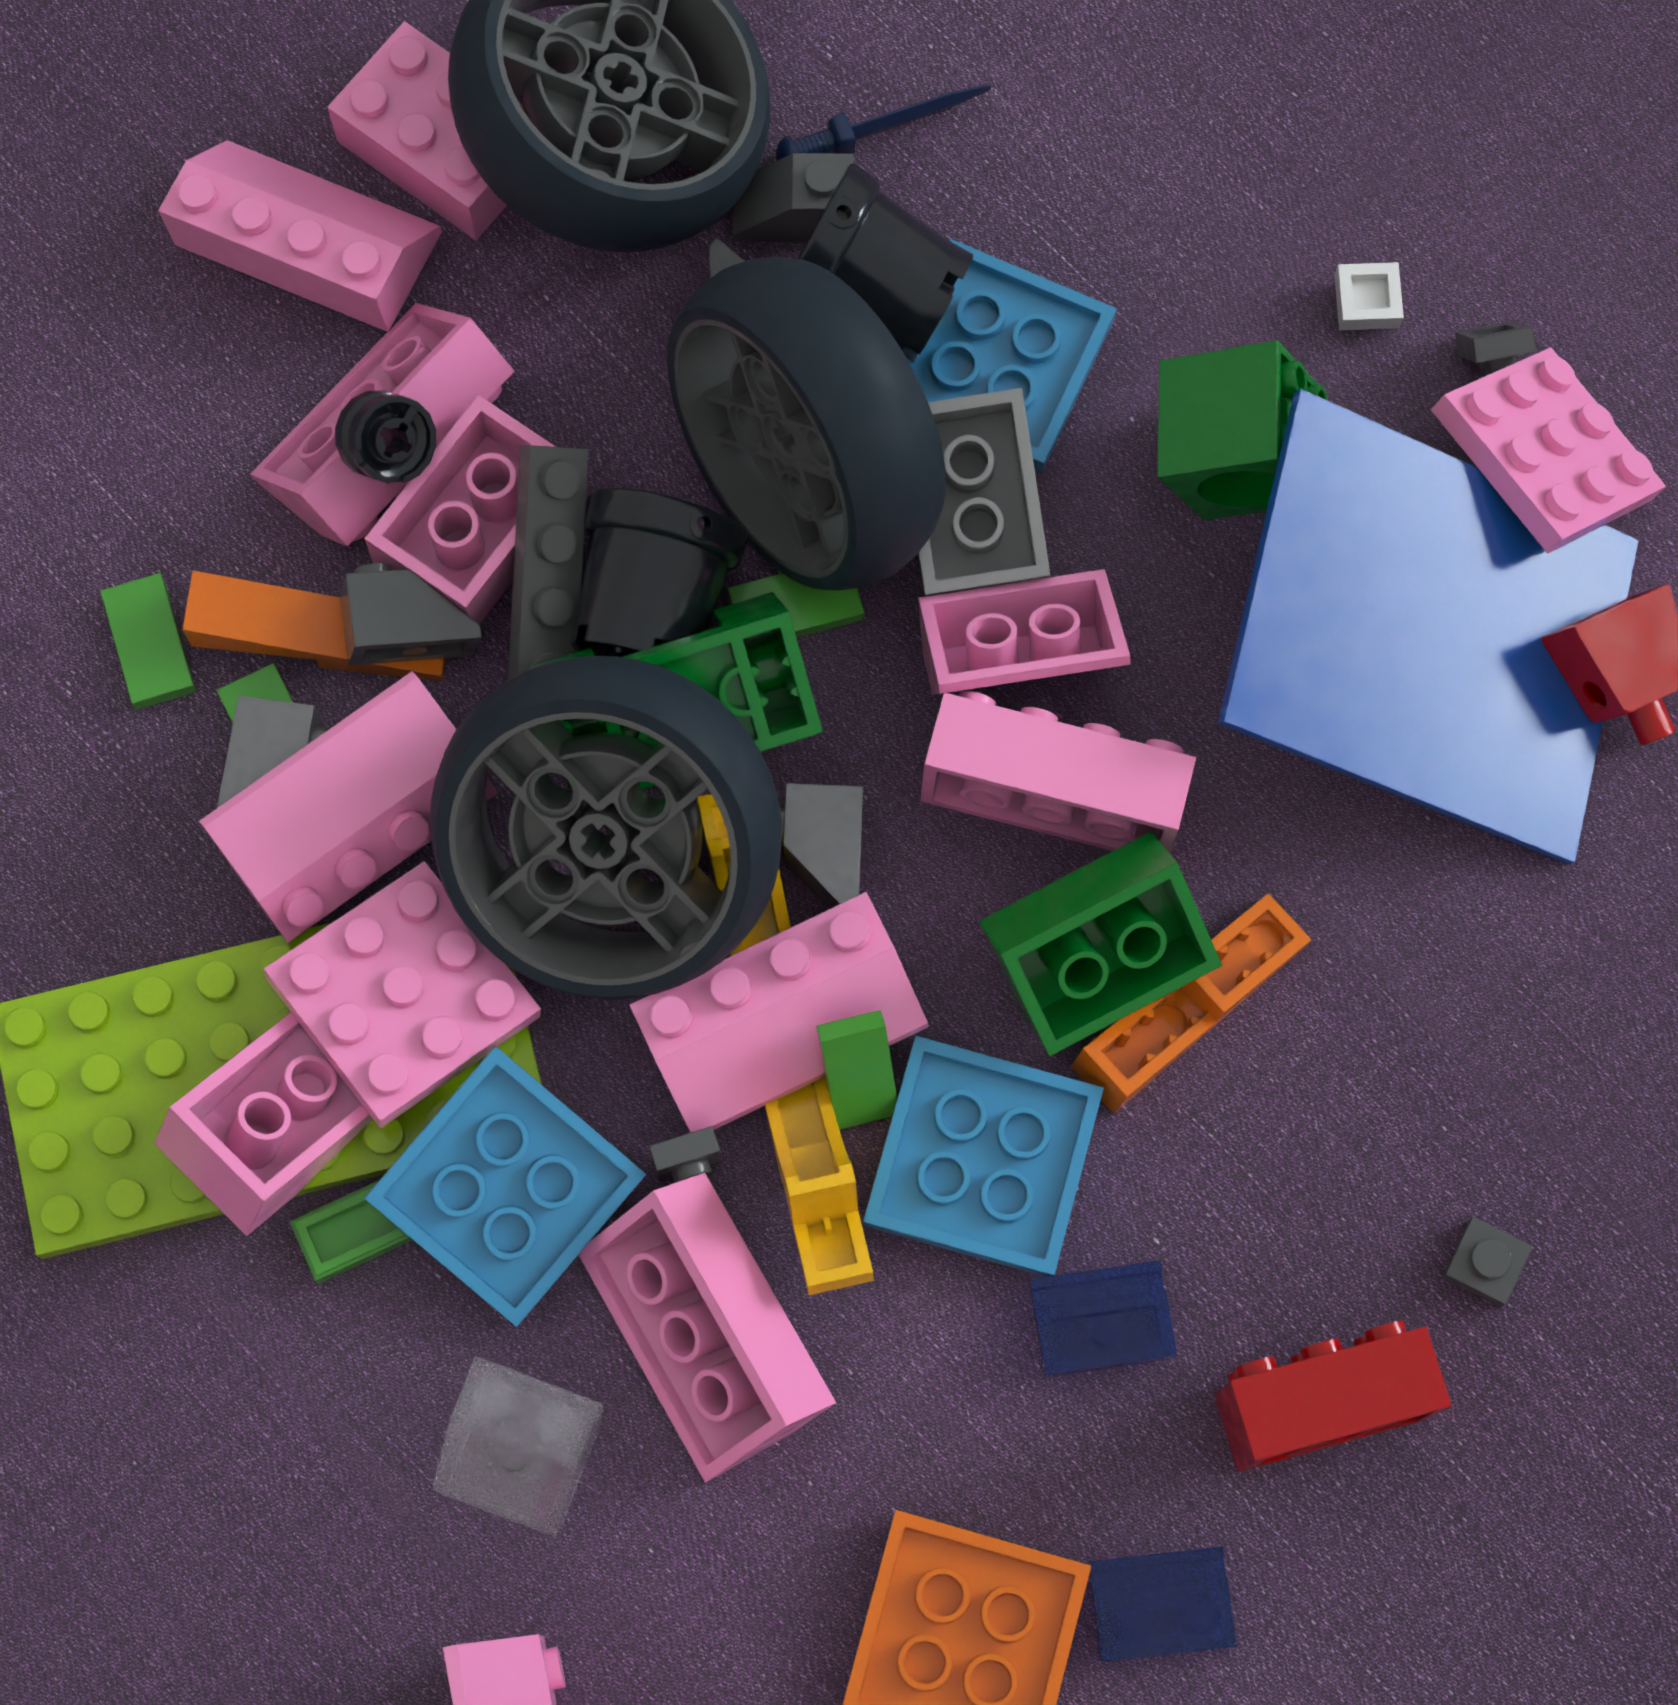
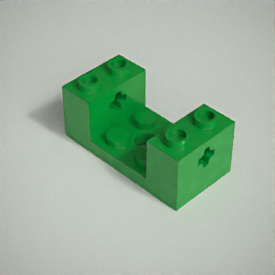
(744, 663)

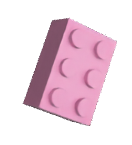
(404, 127)
(461, 512)

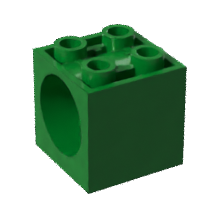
(1226, 425)

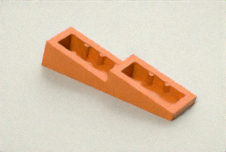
(279, 622)
(1155, 1036)

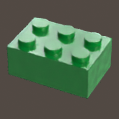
(1101, 943)

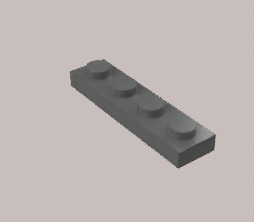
(547, 554)

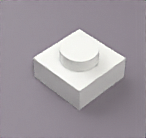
(1368, 296)

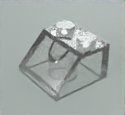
(517, 1446)

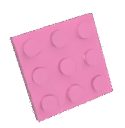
(1548, 448)
(401, 994)

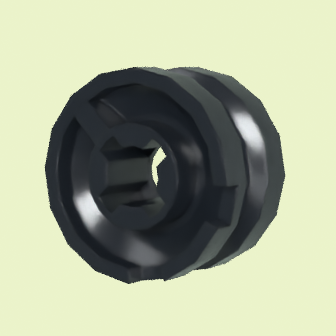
(365, 450)

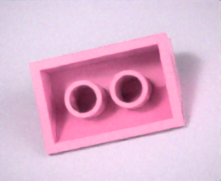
(1021, 632)

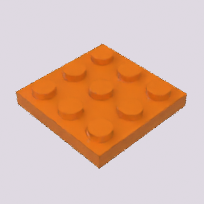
(965, 1620)

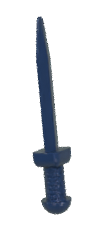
(842, 137)

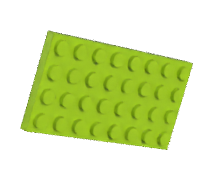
(108, 1057)

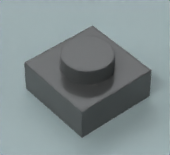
(1495, 344)
(686, 1155)
(1487, 1262)

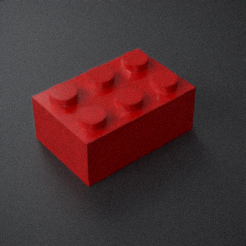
(1331, 1395)

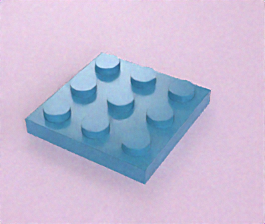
(1012, 334)
(983, 1157)
(505, 1186)

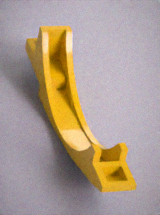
(804, 1128)

